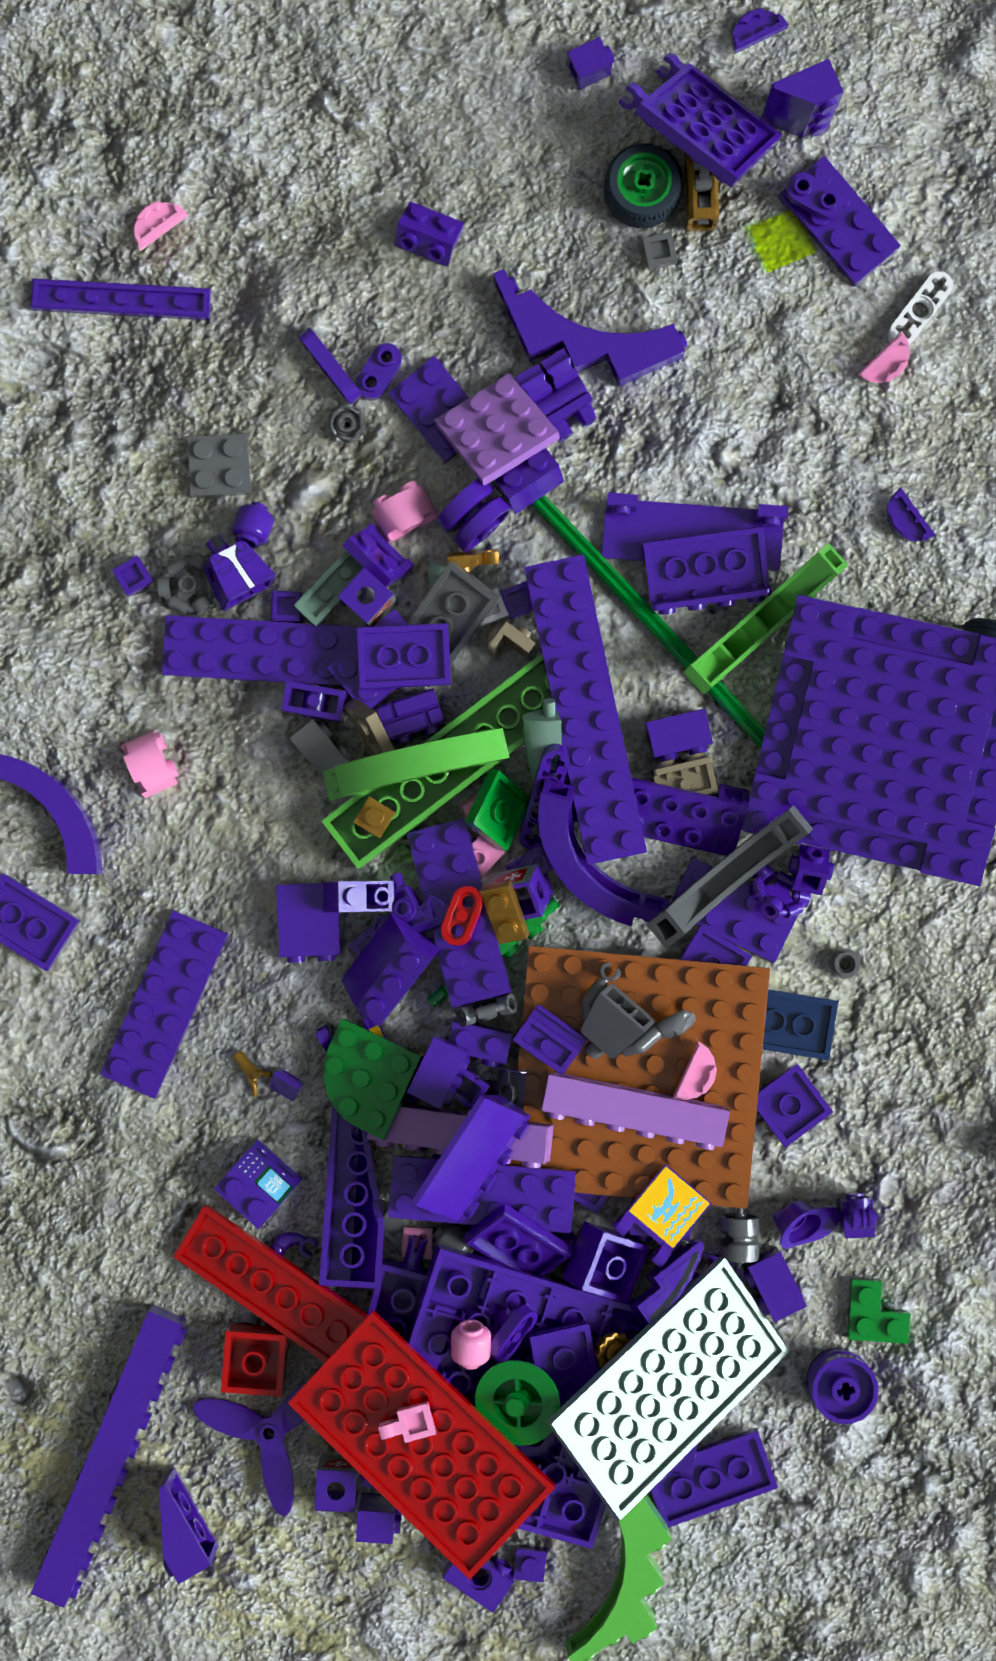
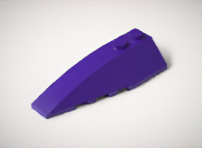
(352, 1212)

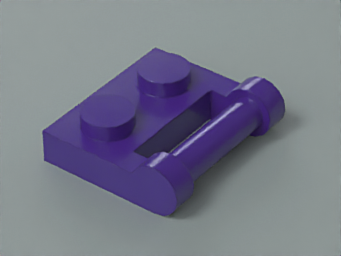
(378, 555)

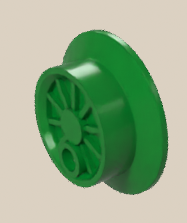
(518, 1400)

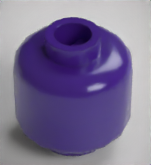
(252, 524)

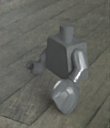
(620, 1025)

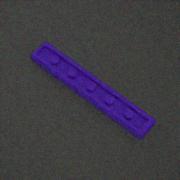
(121, 299)

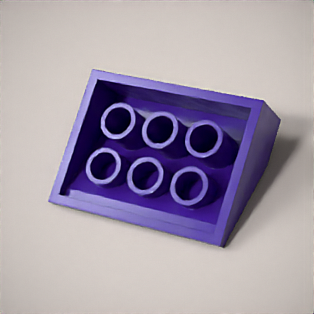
(473, 1158)

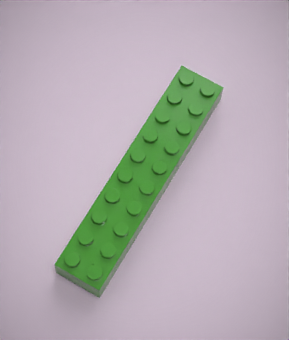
(423, 796)

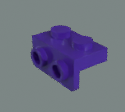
(428, 233)

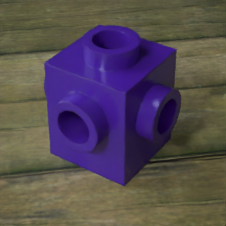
(810, 869)

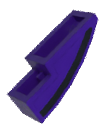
(667, 1283)

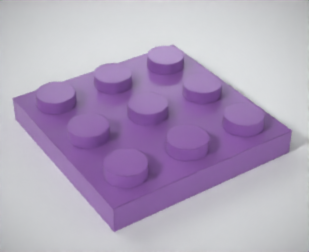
(497, 429)

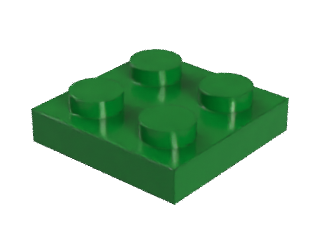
(498, 810)

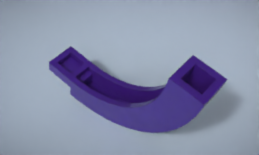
(76, 828)
(569, 862)

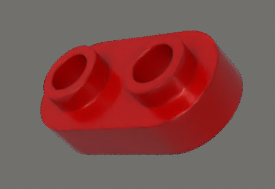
(462, 916)

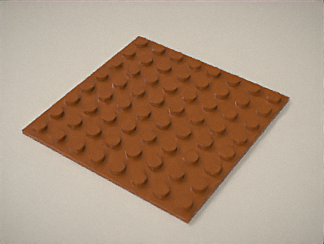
(729, 1022)

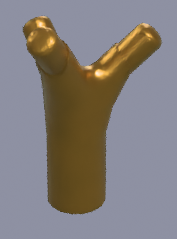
(250, 1071)

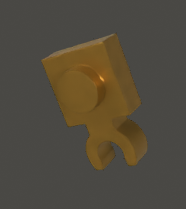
(474, 558)

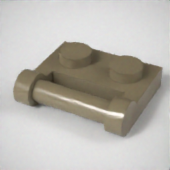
(369, 727)

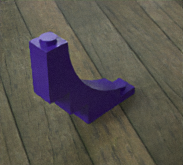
(545, 331)

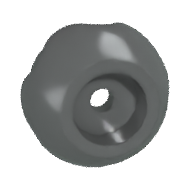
(343, 415)

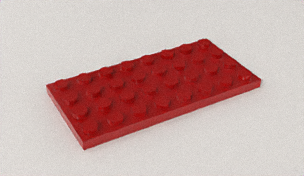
(456, 1487)

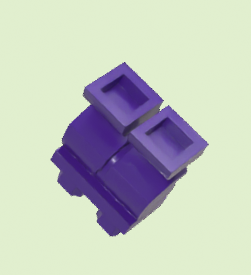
(568, 397)

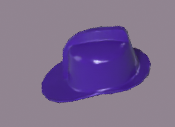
(804, 1224)

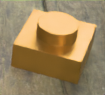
(374, 817)

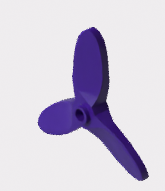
(248, 1424)

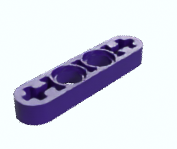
(543, 772)

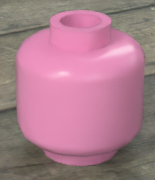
(470, 1344)

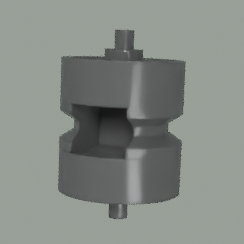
(739, 1239)

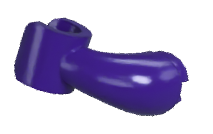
(288, 1239)

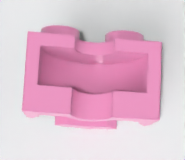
(403, 511)
(148, 764)

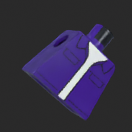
(235, 572)

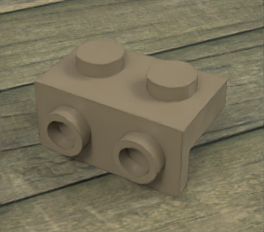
(518, 639)
(694, 775)

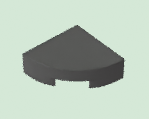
(393, 1228)

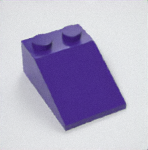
(185, 1535)

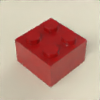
(254, 1360)

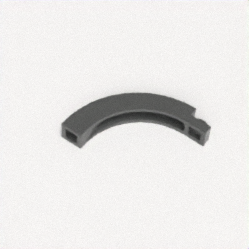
(728, 875)

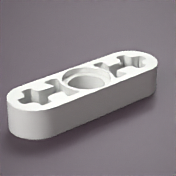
(926, 288)

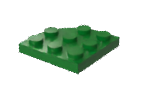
(368, 1077)

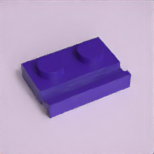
(550, 1039)

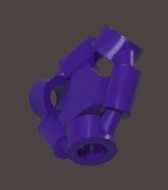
(777, 894)

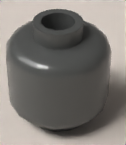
(452, 1237)

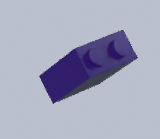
(304, 926)

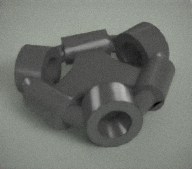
(187, 586)
(467, 1014)

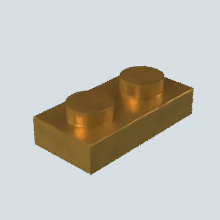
(504, 912)

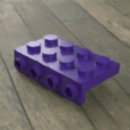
(706, 569)

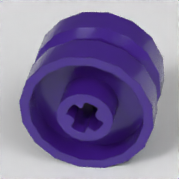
(473, 515)
(825, 1380)

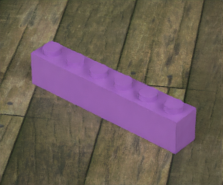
(634, 1109)
(435, 1128)

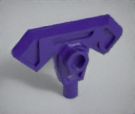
(408, 908)

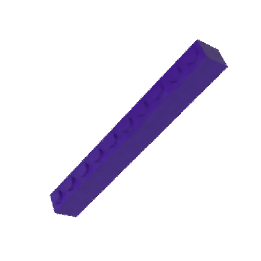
(108, 1456)

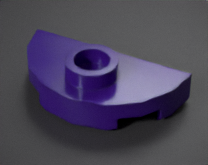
(756, 27)
(906, 519)

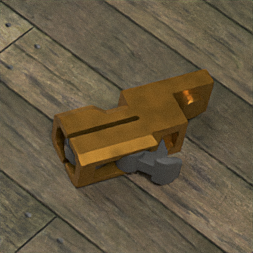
(701, 196)

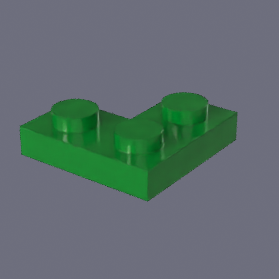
(867, 1318)

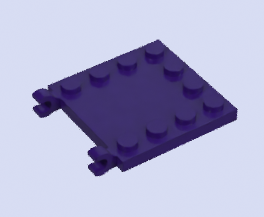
(703, 121)

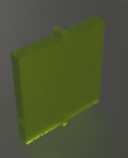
(781, 240)

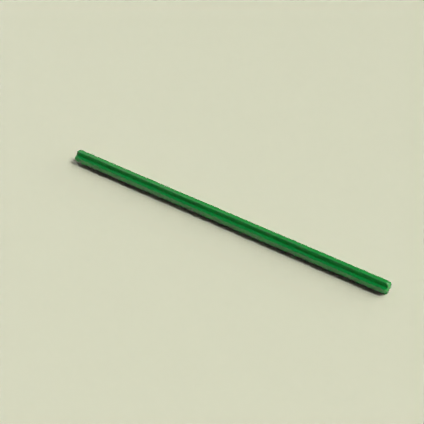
(644, 613)

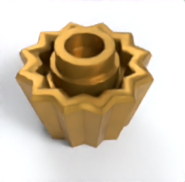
(609, 1346)

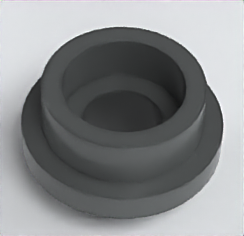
(854, 963)

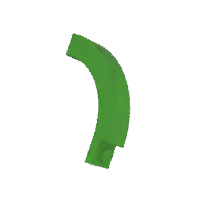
(415, 762)

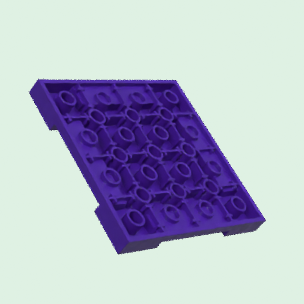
(883, 739)
(477, 1288)

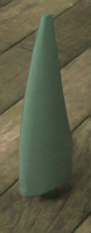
(539, 731)

